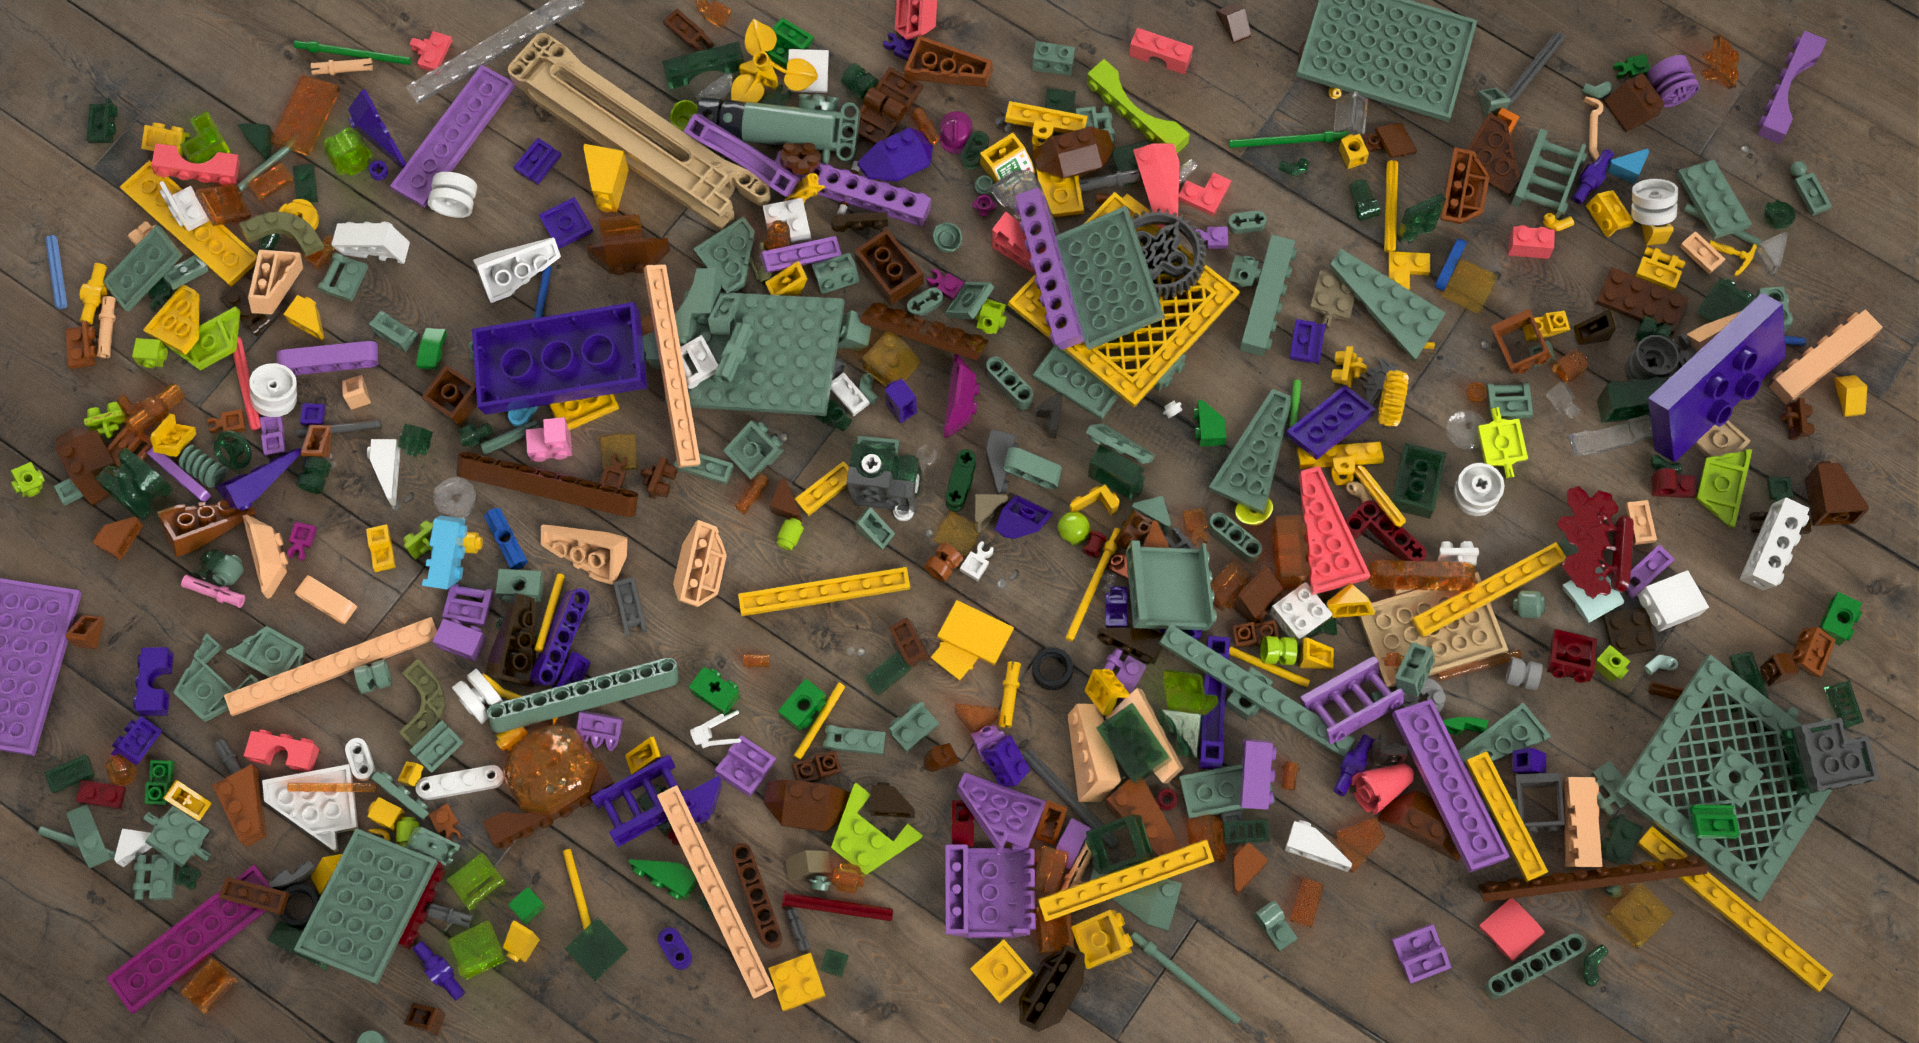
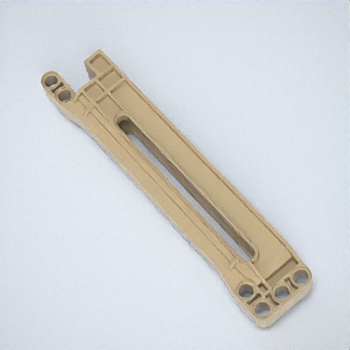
(622, 123)

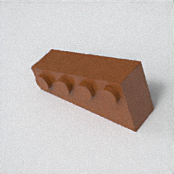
(945, 64)
(1138, 800)

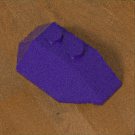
(897, 156)

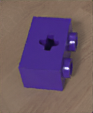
(900, 400)

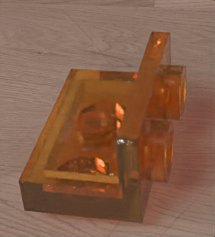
(1211, 829)
(1053, 933)
(208, 985)

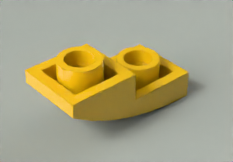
(1549, 325)

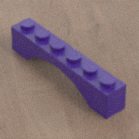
(1213, 723)

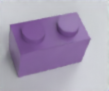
(459, 639)

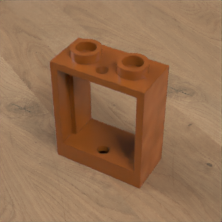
(1516, 322)

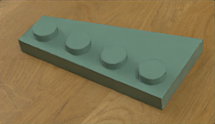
(1512, 732)

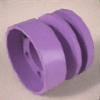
(1673, 80)

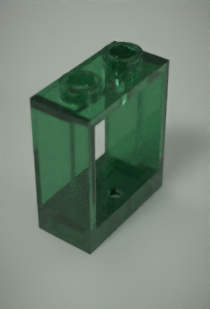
(1116, 472)
(1138, 836)

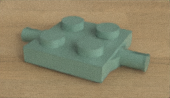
(177, 836)

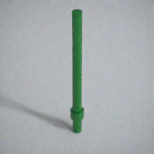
(315, 47)
(1327, 137)

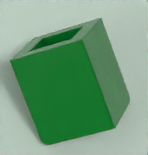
(526, 905)

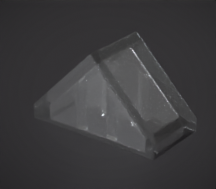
(1771, 253)

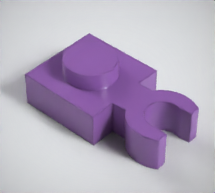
(1215, 237)

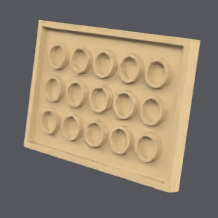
(1453, 646)

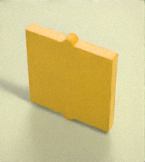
(954, 660)

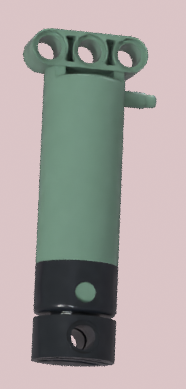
(785, 124)

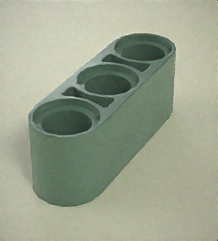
(1005, 374)
(1032, 468)
(1237, 547)

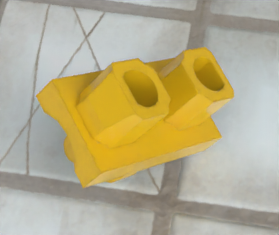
(1351, 367)

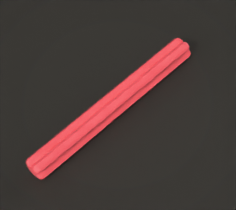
(244, 376)

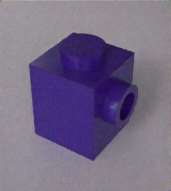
(1529, 761)

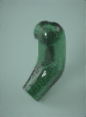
(1591, 963)

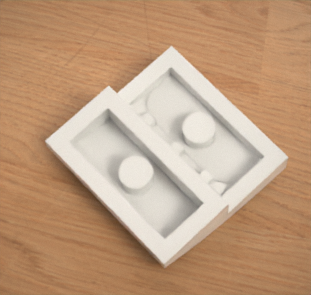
(819, 60)

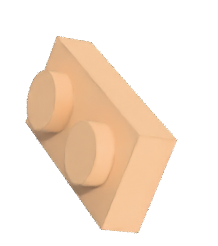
(1702, 252)
(1643, 524)

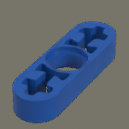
(1450, 264)

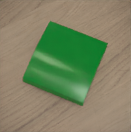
(788, 37)

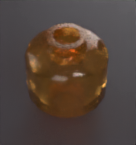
(120, 770)
(847, 878)

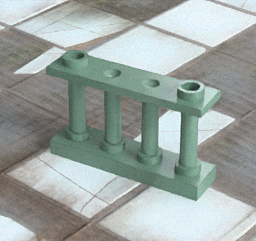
(1530, 177)

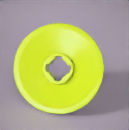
(1249, 517)

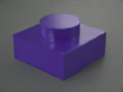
(312, 414)

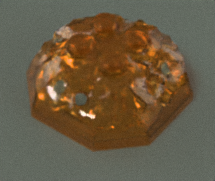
(549, 769)

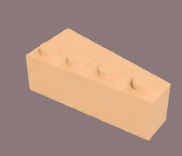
(1138, 698)
(1092, 758)
(1581, 822)

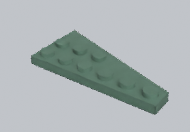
(1394, 307)
(1252, 463)

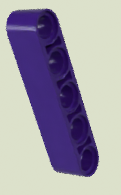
(568, 632)

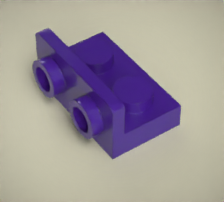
(137, 740)

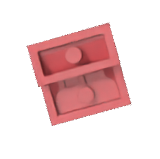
(1512, 929)

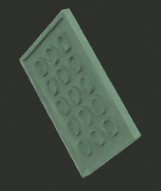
(1109, 278)
(366, 906)

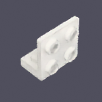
(184, 207)
(1300, 612)

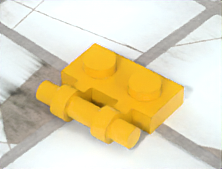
(1659, 273)

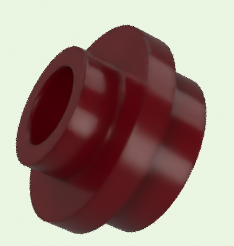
(1166, 793)

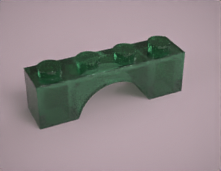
(683, 69)

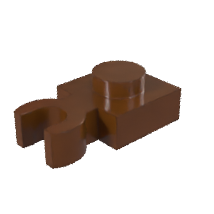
(615, 475)

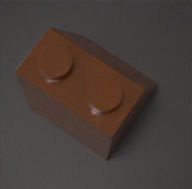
(1833, 496)

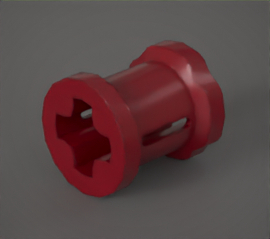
(1094, 544)

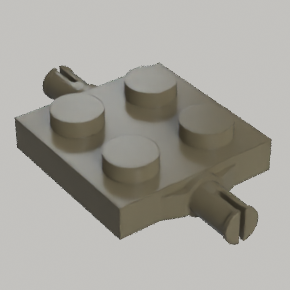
(1331, 298)

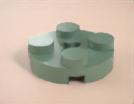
(818, 101)

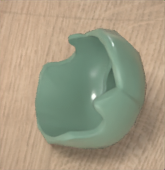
(946, 237)

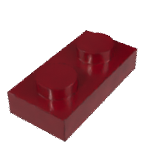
(101, 794)

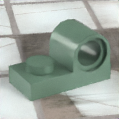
(723, 315)
(1275, 927)

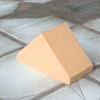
(355, 392)

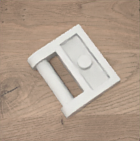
(702, 359)

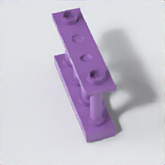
(1348, 682)

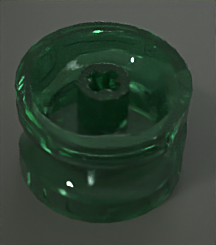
(133, 484)

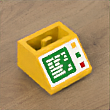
(1005, 158)

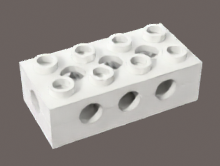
(1775, 544)

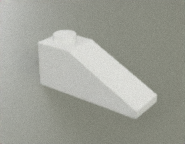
(385, 460)
(1311, 844)

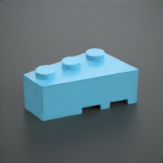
(446, 552)

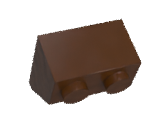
(1634, 102)
(1259, 596)

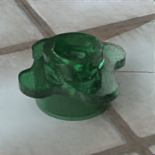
(183, 873)

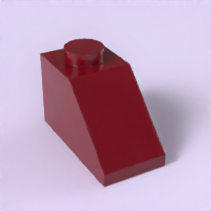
(962, 824)

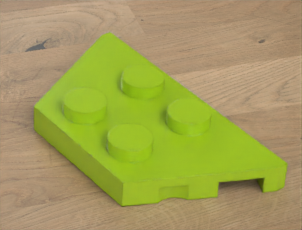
(216, 340)
(1723, 484)

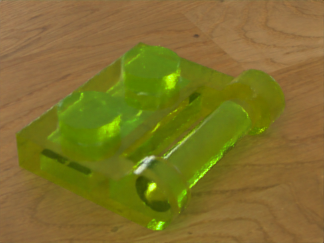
(471, 876)

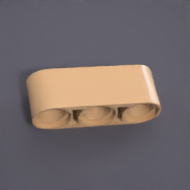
(325, 599)

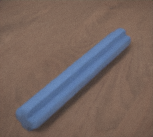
(56, 272)

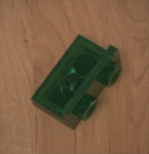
(102, 122)

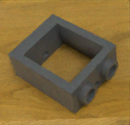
(1541, 780)

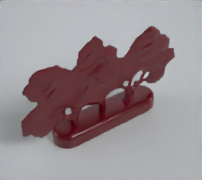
(1590, 536)

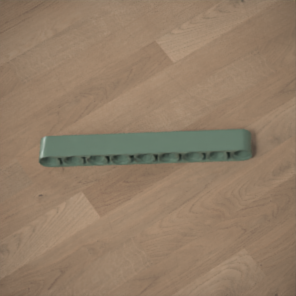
(583, 695)

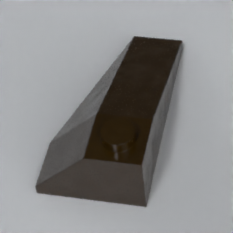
(514, 647)

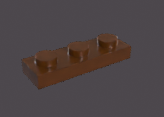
(254, 895)

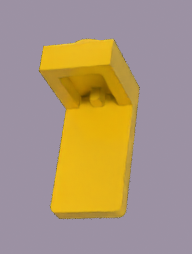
(1108, 499)

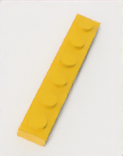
(1506, 816)

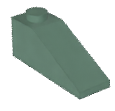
(88, 836)

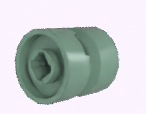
(374, 676)

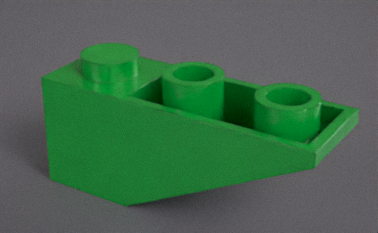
(670, 875)

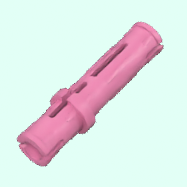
(221, 594)

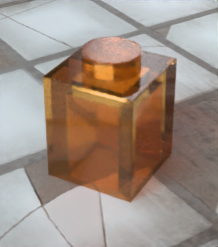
(1570, 366)

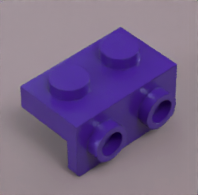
(1006, 762)

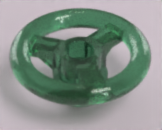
(234, 449)

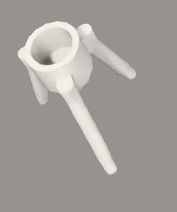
(702, 733)

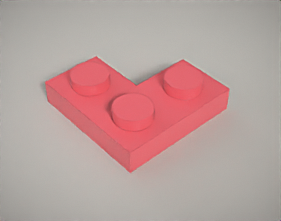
(1206, 198)

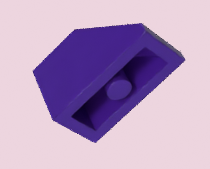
(705, 799)

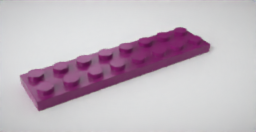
(183, 946)

